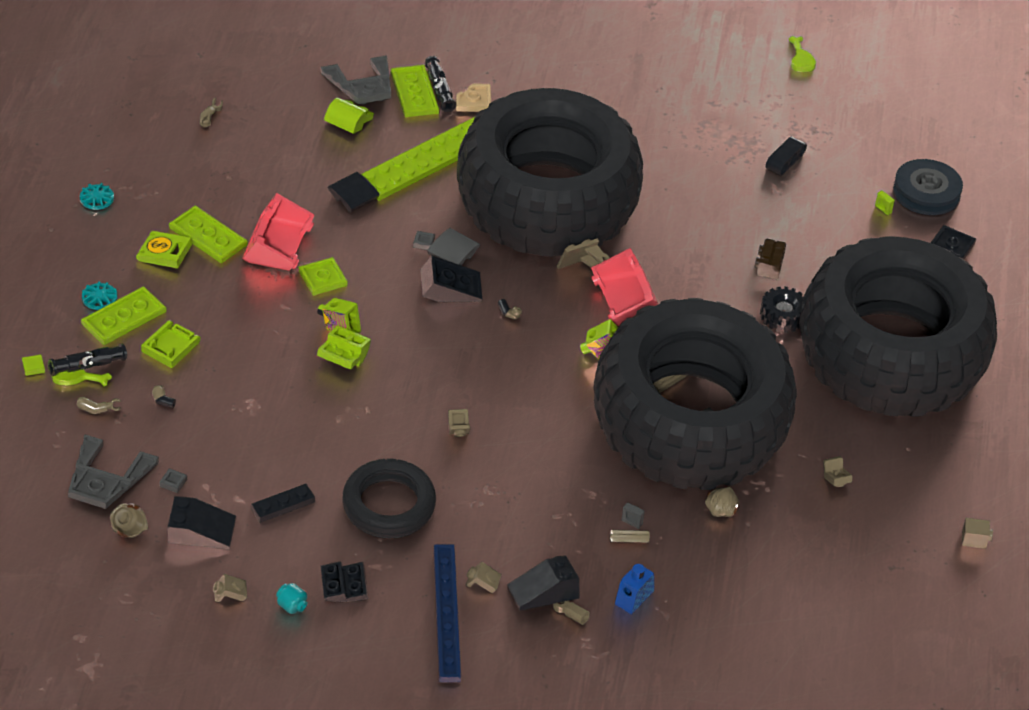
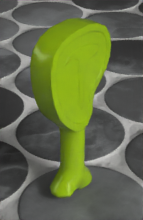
(803, 60)
(76, 377)

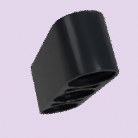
(786, 155)

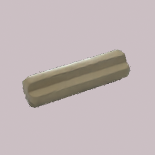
(639, 536)

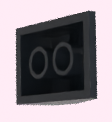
(450, 282)
(199, 524)
(546, 584)

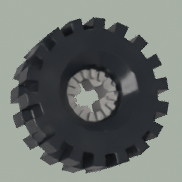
(773, 305)

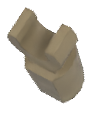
(572, 611)

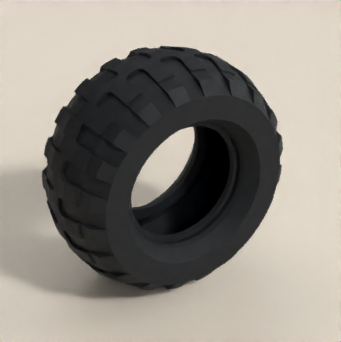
(556, 130)
(891, 370)
(684, 443)

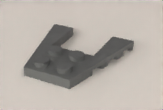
(364, 89)
(102, 487)

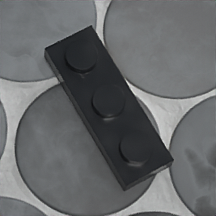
(282, 503)

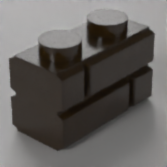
(770, 258)

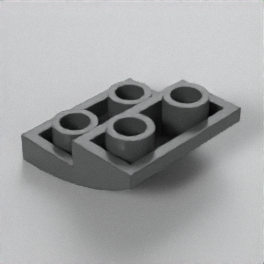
(453, 247)

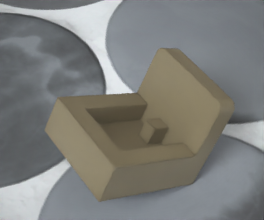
(458, 422)
(835, 472)
(483, 576)
(230, 587)

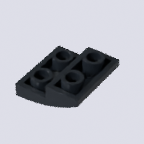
(353, 191)
(344, 582)

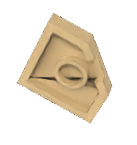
(474, 99)

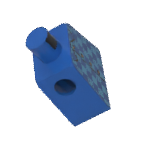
(639, 582)

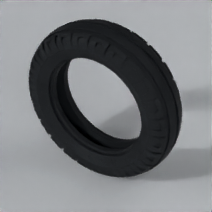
(389, 525)

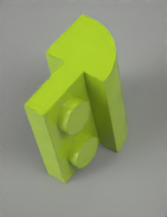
(347, 115)
(345, 347)

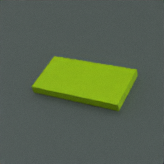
(414, 91)
(208, 234)
(123, 315)

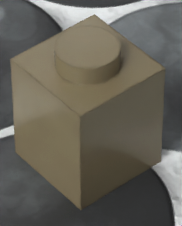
(976, 533)

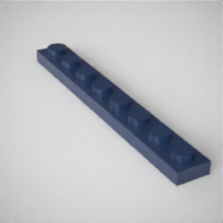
(447, 613)

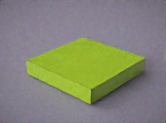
(323, 276)

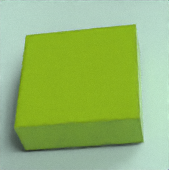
(884, 202)
(33, 365)

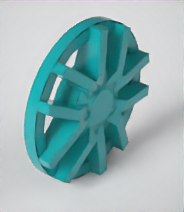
(96, 196)
(99, 295)

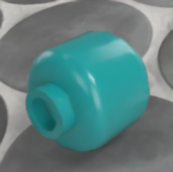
(292, 598)

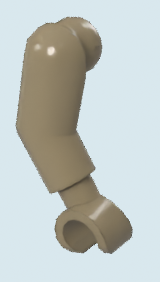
(205, 116)
(96, 408)

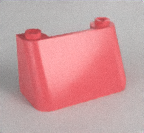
(278, 234)
(623, 286)

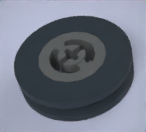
(927, 187)

